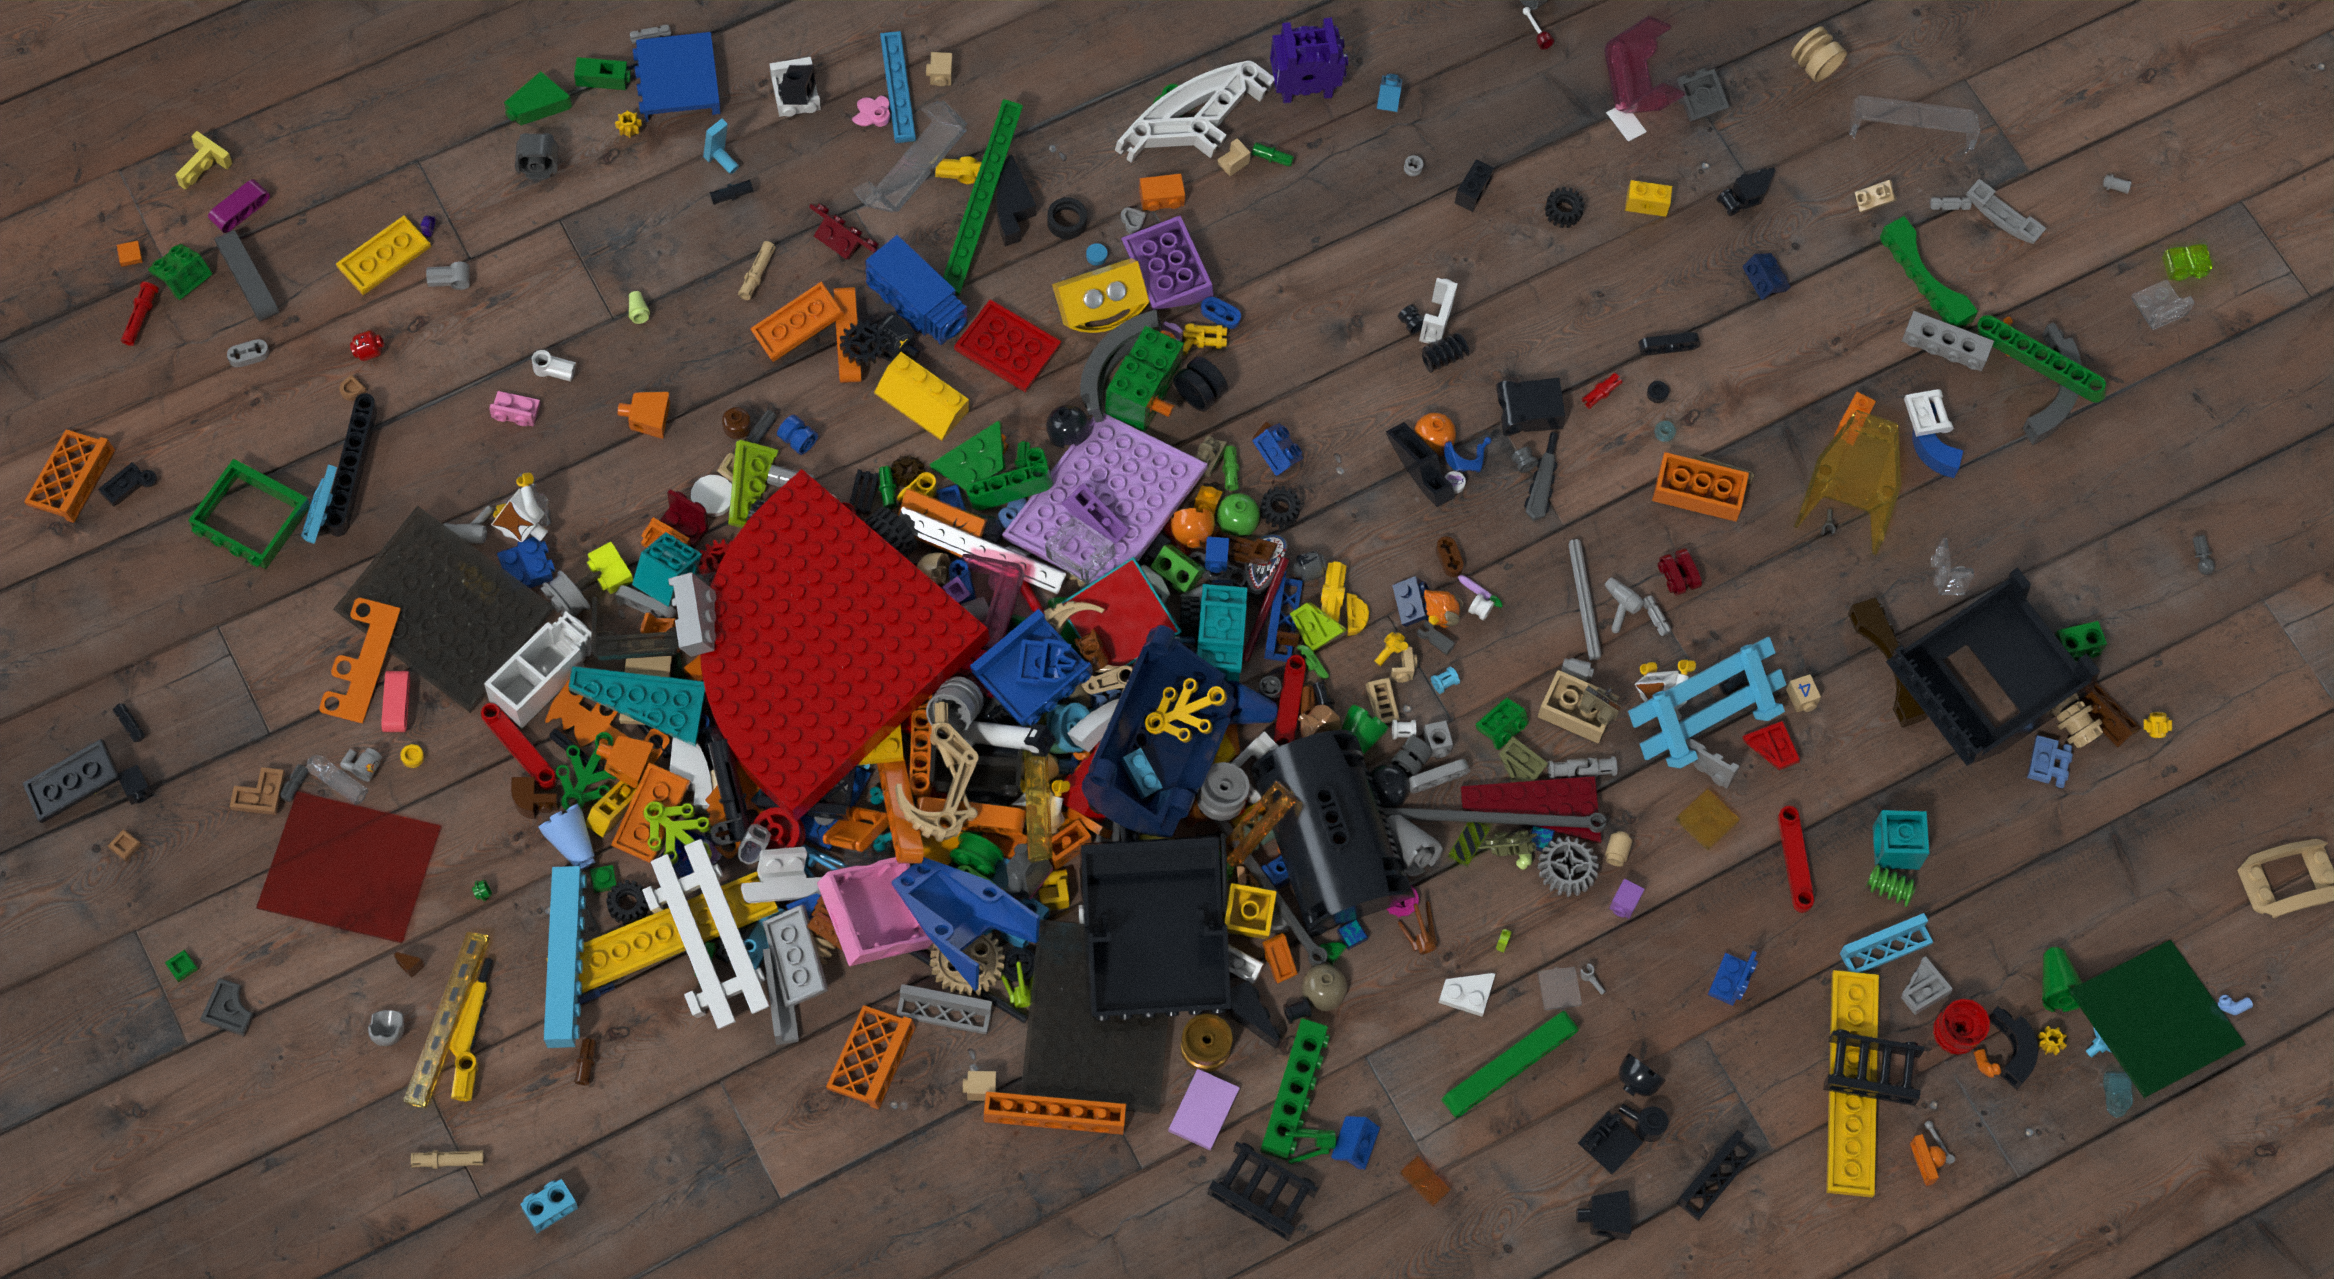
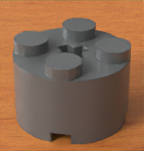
(536, 155)

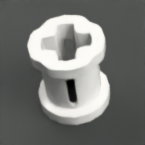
(1403, 729)

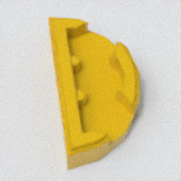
(1356, 614)

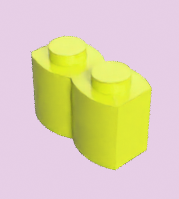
(611, 566)

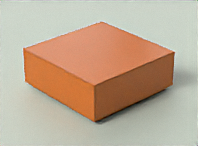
(129, 253)

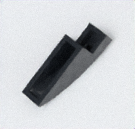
(1013, 202)
(1421, 464)

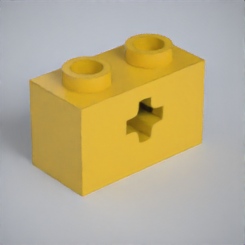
(1648, 198)

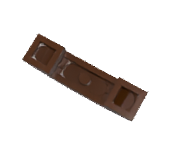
(1246, 550)

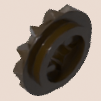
(906, 462)

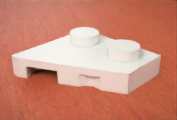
(1467, 993)

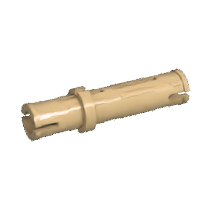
(754, 276)
(440, 1159)

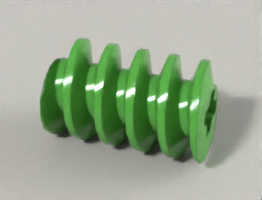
(1891, 885)

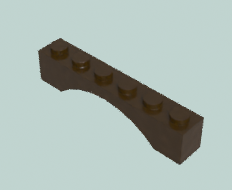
(1870, 622)

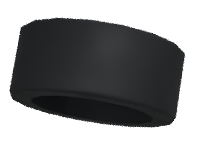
(1067, 203)

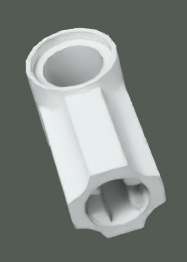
(555, 366)

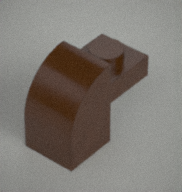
(527, 801)

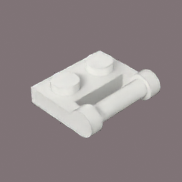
(1922, 413)

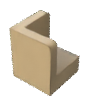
(1235, 159)

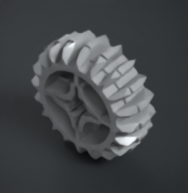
(1586, 864)

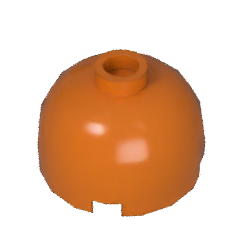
(1435, 431)
(1192, 526)

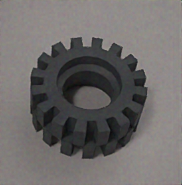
(1564, 217)
(1280, 518)
(1189, 616)
(623, 890)

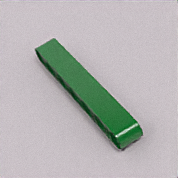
(2047, 366)
(1510, 1064)

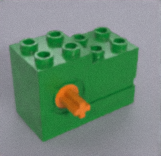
(1145, 379)

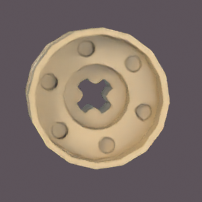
(1819, 54)

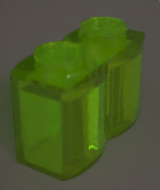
(2187, 262)

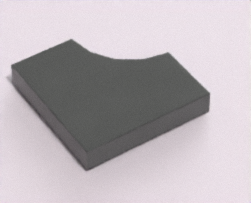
(225, 1009)

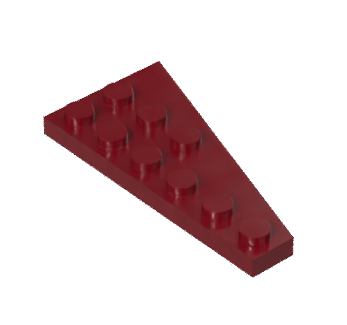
(1544, 797)

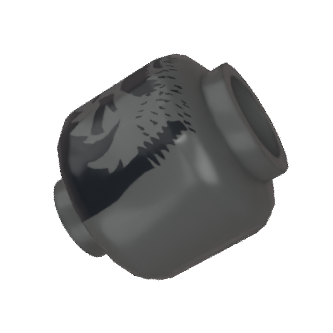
(1309, 566)

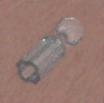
(336, 779)

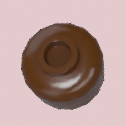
(736, 423)

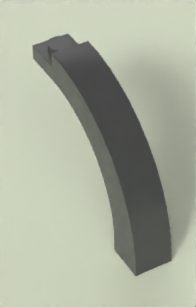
(1107, 355)
(2049, 420)

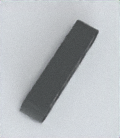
(246, 275)

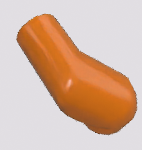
(1984, 1066)

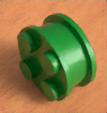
(976, 853)

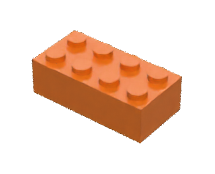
(1700, 486)

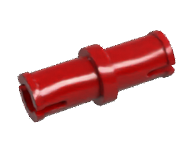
(1601, 390)

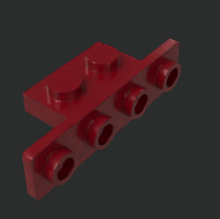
(838, 235)

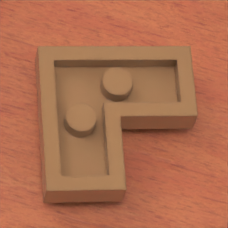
(263, 798)

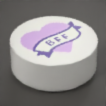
(1457, 480)

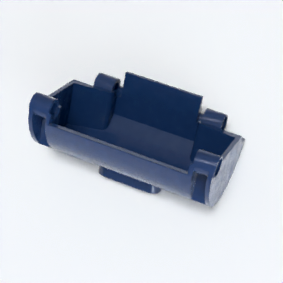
(1177, 764)

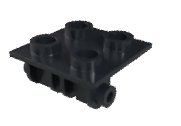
(1610, 1142)

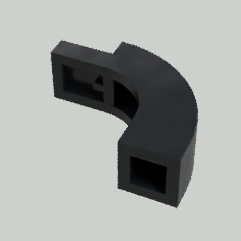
(2023, 1045)

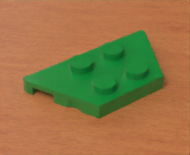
(975, 458)

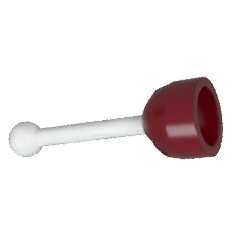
(1544, 38)

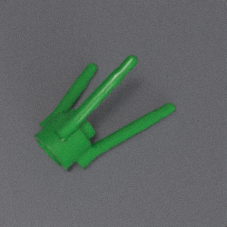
(1323, 1138)

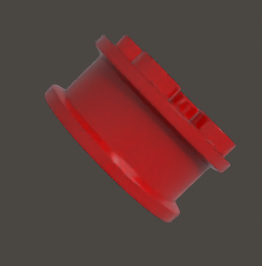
(783, 829)

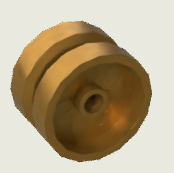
(1218, 1041)

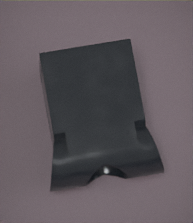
(1531, 405)

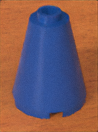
(1251, 706)

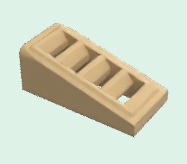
(1371, 686)

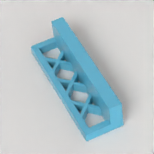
(1883, 937)

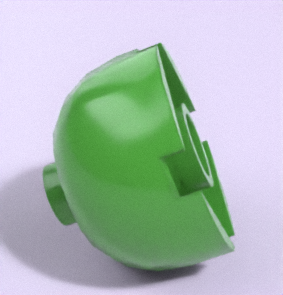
(1238, 515)

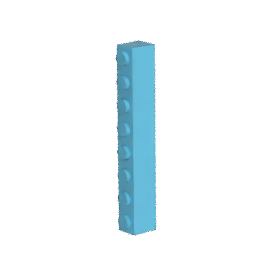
(564, 957)

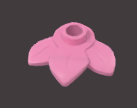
(872, 112)

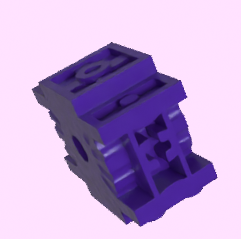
(1308, 60)

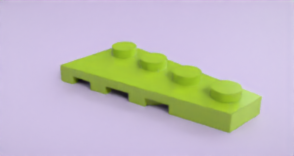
(749, 478)

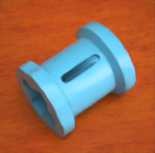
(1445, 680)

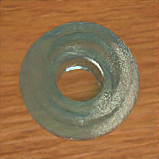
(1666, 426)

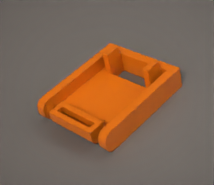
(856, 834)

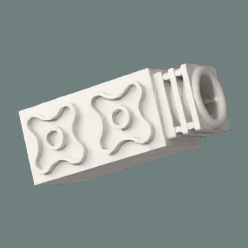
(539, 669)

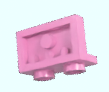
(514, 409)

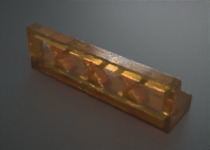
(1262, 827)

